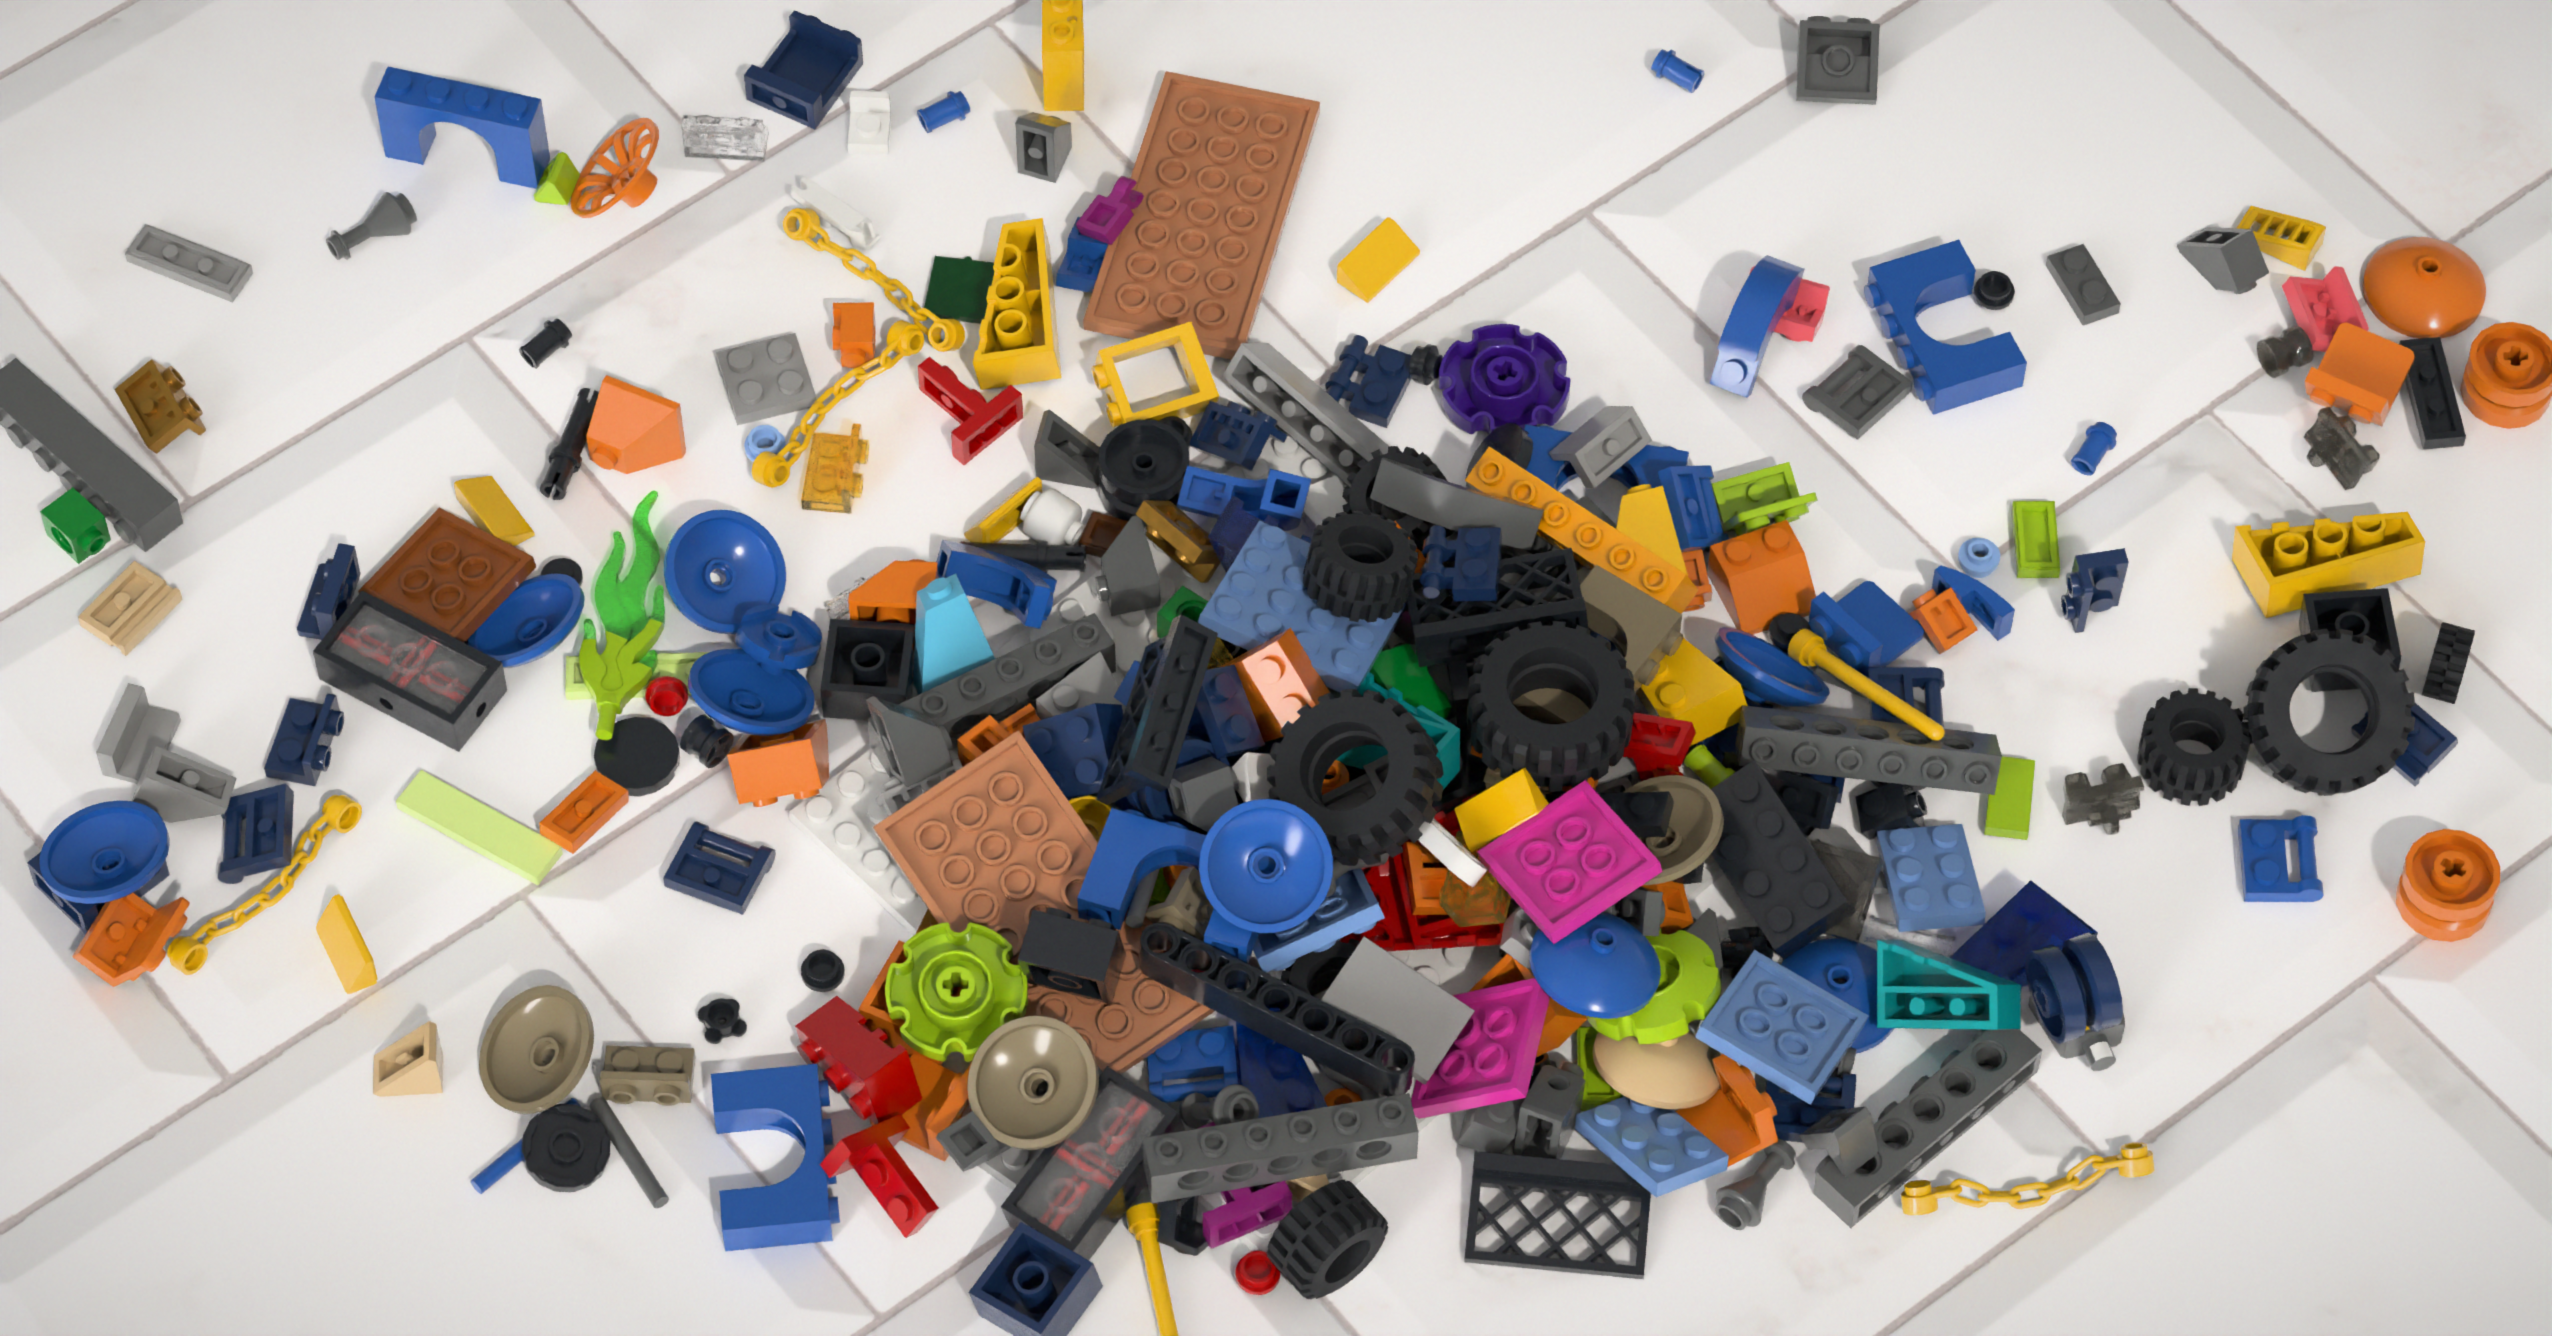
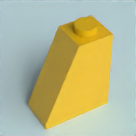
(1648, 521)

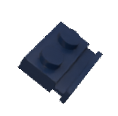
(2427, 747)

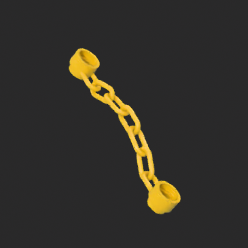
(811, 227)
(772, 468)
(190, 955)
(1921, 1199)

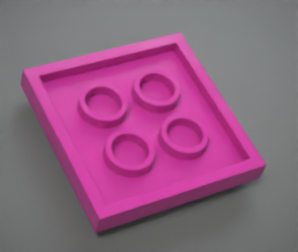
(1569, 862)
(1491, 1054)

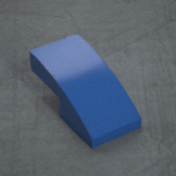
(1081, 262)
(1977, 599)

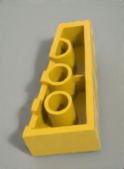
(1020, 318)
(2325, 557)
(1694, 691)

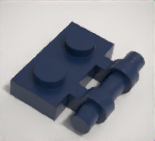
(1381, 386)
(1476, 563)

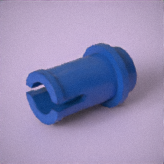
(1677, 70)
(944, 111)
(2099, 440)

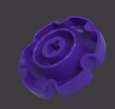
(1503, 380)

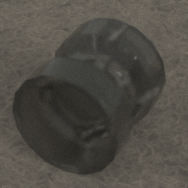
(2285, 351)

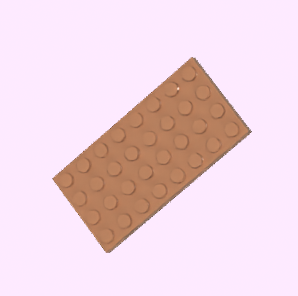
(1212, 213)
(1010, 843)

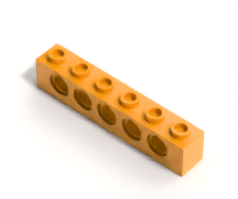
(1574, 527)

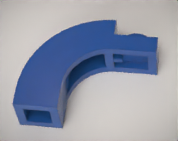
(1756, 312)
(1279, 495)
(999, 580)

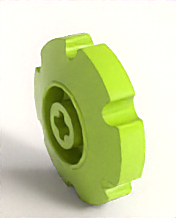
(935, 965)
(1685, 992)

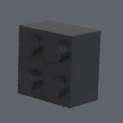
(2360, 611)
(866, 662)
(1072, 955)

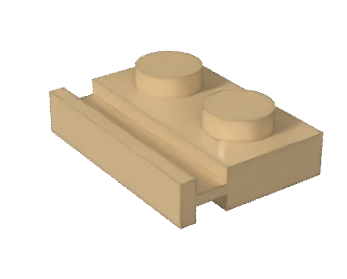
(130, 608)

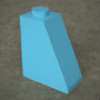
(946, 635)

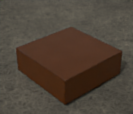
(1100, 533)

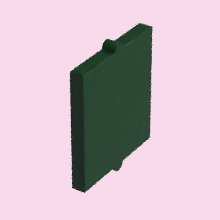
(959, 288)

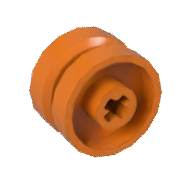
(2508, 375)
(2448, 885)

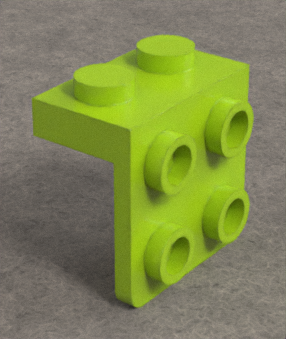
(1758, 497)

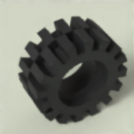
(2448, 663)

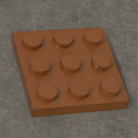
(450, 575)

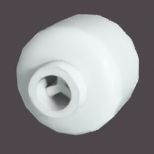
(1052, 518)

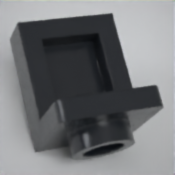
(1890, 808)
(1179, 1226)

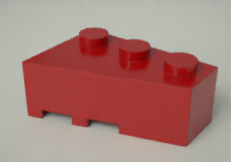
(858, 1061)

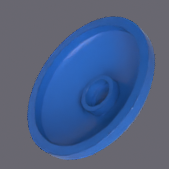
(736, 551)
(531, 620)
(1768, 671)
(747, 698)
(104, 852)
(1260, 899)
(1854, 962)
(1597, 969)

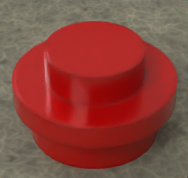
(666, 695)
(1257, 1273)

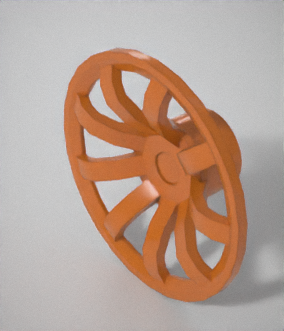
(629, 180)

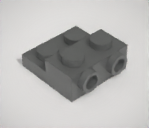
(1837, 61)

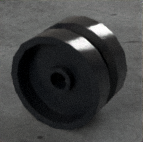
(1141, 464)

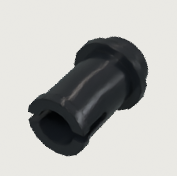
(545, 343)

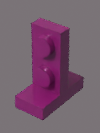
(1245, 1211)

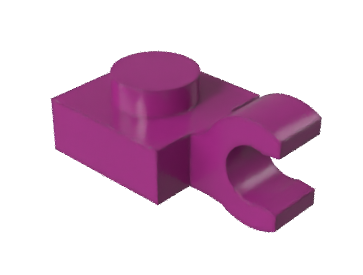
(1109, 215)

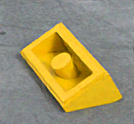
(1376, 260)
(492, 509)
(1004, 516)
(1499, 809)
(346, 947)

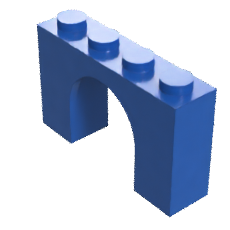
(510, 122)
(1941, 372)
(1637, 471)
(1131, 850)
(799, 1206)

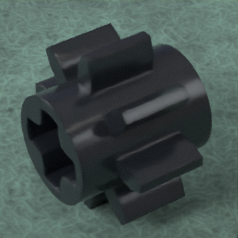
(1740, 945)

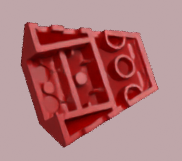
(1416, 932)

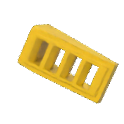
(2298, 229)

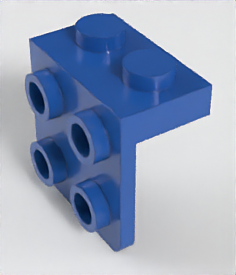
(1864, 627)

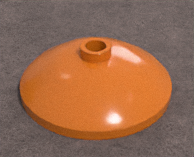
(2423, 301)

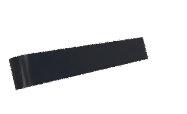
(1267, 992)

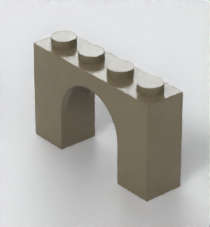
(1628, 618)

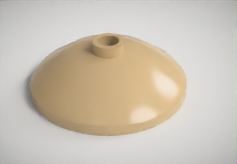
(1658, 1074)

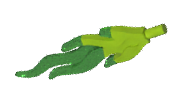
(622, 668)

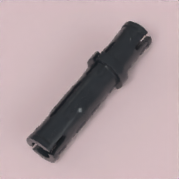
(566, 457)
(1041, 555)

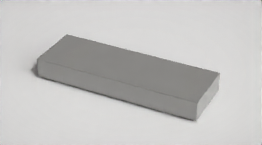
(189, 263)

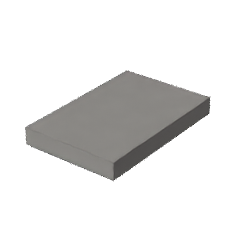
(1400, 1003)

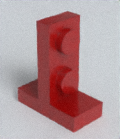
(979, 420)
(1658, 745)
(884, 1173)

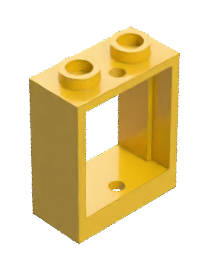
(1063, 55)
(1191, 360)

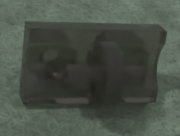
(2337, 448)
(2102, 803)

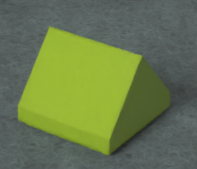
(557, 181)

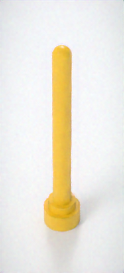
(1810, 650)
(1144, 1224)

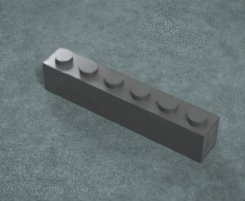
(85, 458)

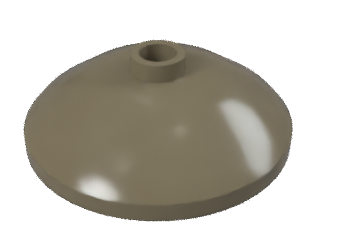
(1692, 829)
(536, 1049)
(1011, 1068)

